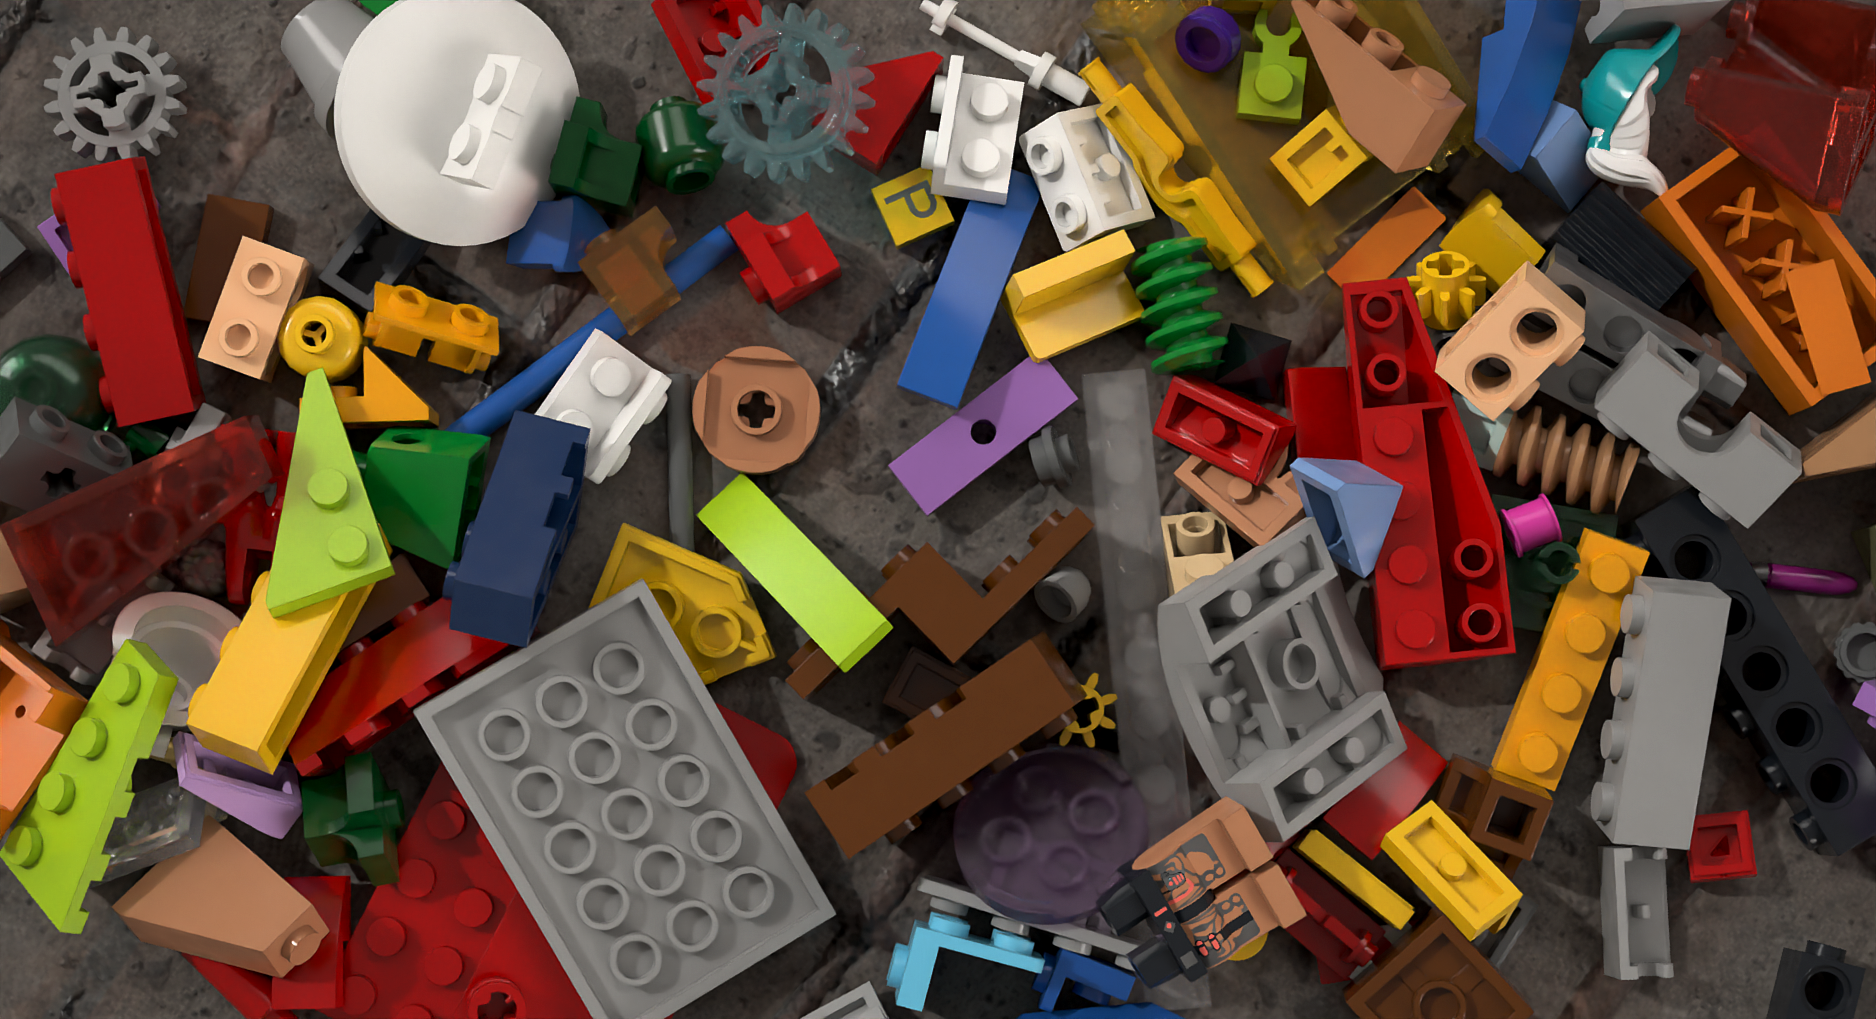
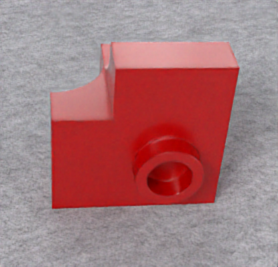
(783, 259)

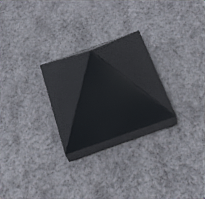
(1252, 362)

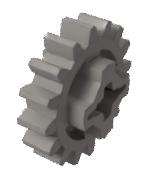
(105, 73)

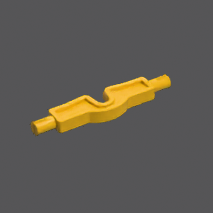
(1193, 203)

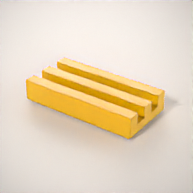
(1353, 878)

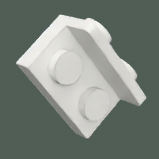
(975, 135)
(1084, 177)
(611, 395)

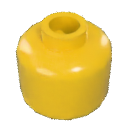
(312, 320)

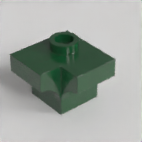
(596, 163)
(354, 819)

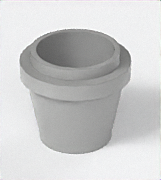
(317, 48)

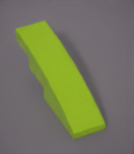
(795, 572)

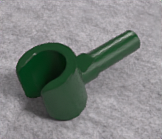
(149, 437)

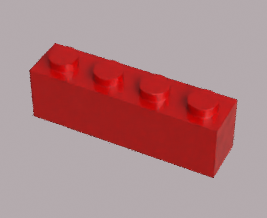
(129, 291)

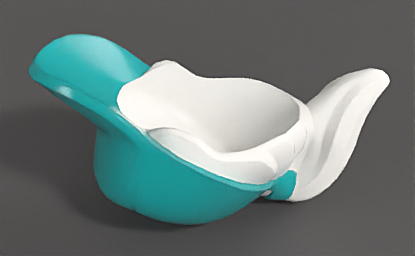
(1619, 108)

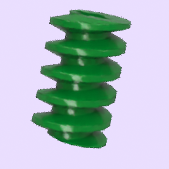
(1177, 305)

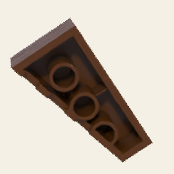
(947, 745)

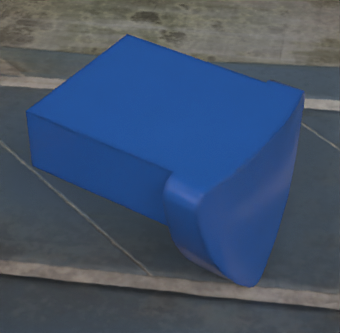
(555, 235)

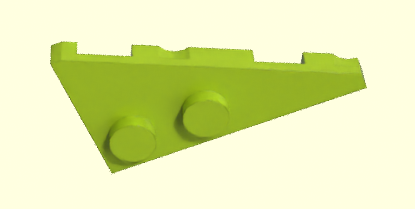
(327, 523)

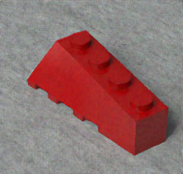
(384, 684)

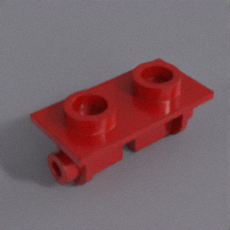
(1334, 925)

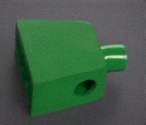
(425, 488)

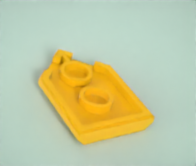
(699, 598)

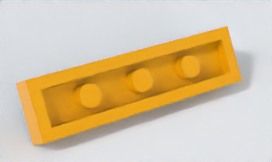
(1569, 661)

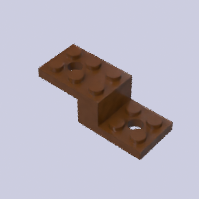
(943, 603)

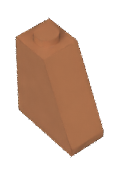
(223, 907)

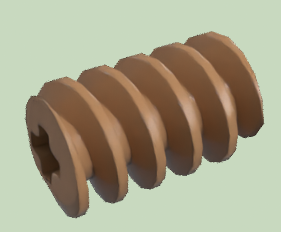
(1566, 459)

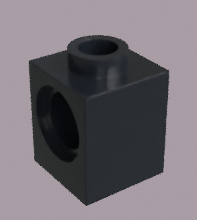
(1795, 969)

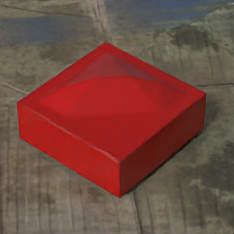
(1721, 847)

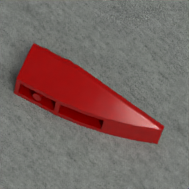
(1442, 565)

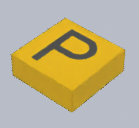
(910, 208)

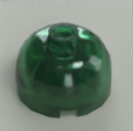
(56, 374)

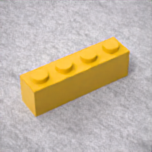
(270, 675)

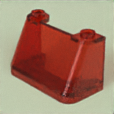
(1795, 94)

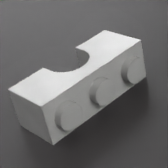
(1733, 471)

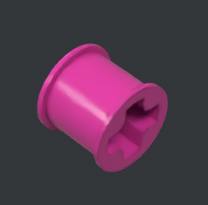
(1530, 525)

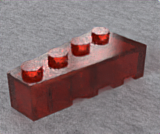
(123, 531)

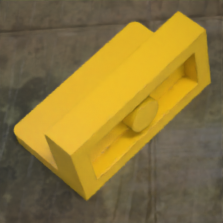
(1073, 297)
(1452, 871)

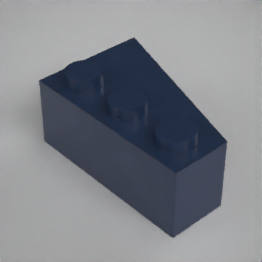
(519, 531)

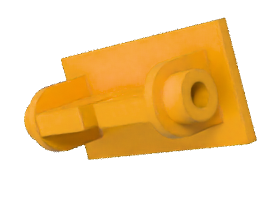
(460, 333)

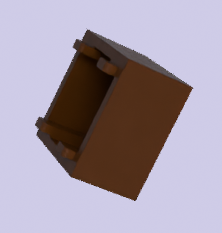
(1434, 976)

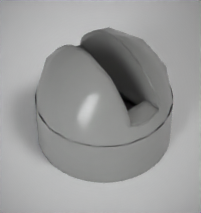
(1063, 593)

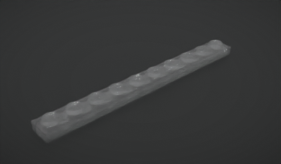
(1132, 589)

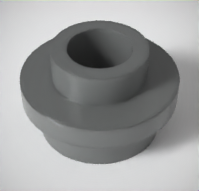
(1054, 457)

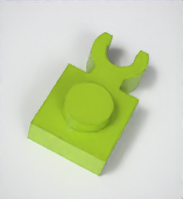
(1272, 80)

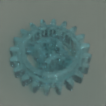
(783, 68)

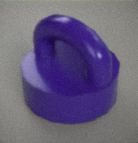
(1208, 39)

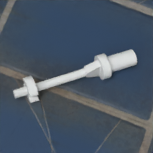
(1040, 69)

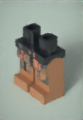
(1201, 895)

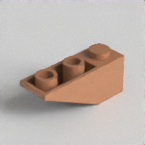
(1381, 93)

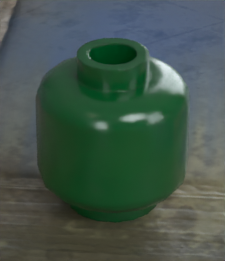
(676, 146)

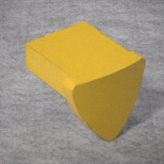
(1491, 240)

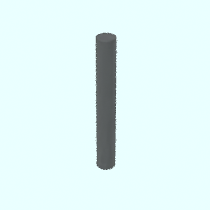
(680, 461)

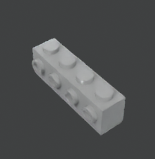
(1660, 711)

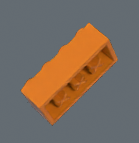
(1742, 239)

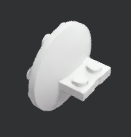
(453, 117)

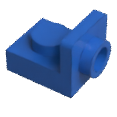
(1093, 978)

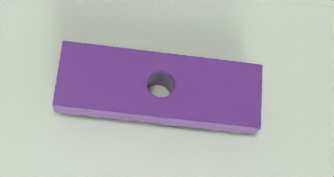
(952, 460)

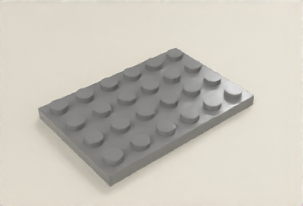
(625, 810)

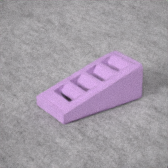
(247, 793)

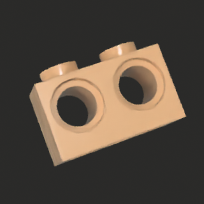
(252, 308)
(1499, 334)

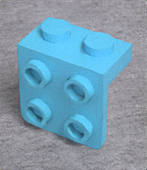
(913, 964)

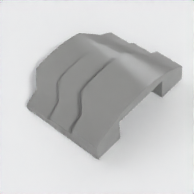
(1277, 682)

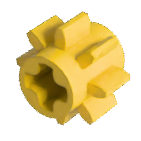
(1447, 289)
(1094, 717)

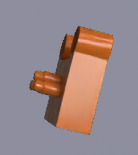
(34, 724)

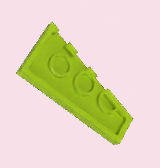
(69, 817)

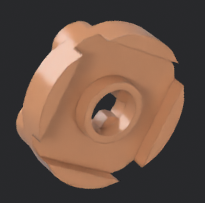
(732, 384)

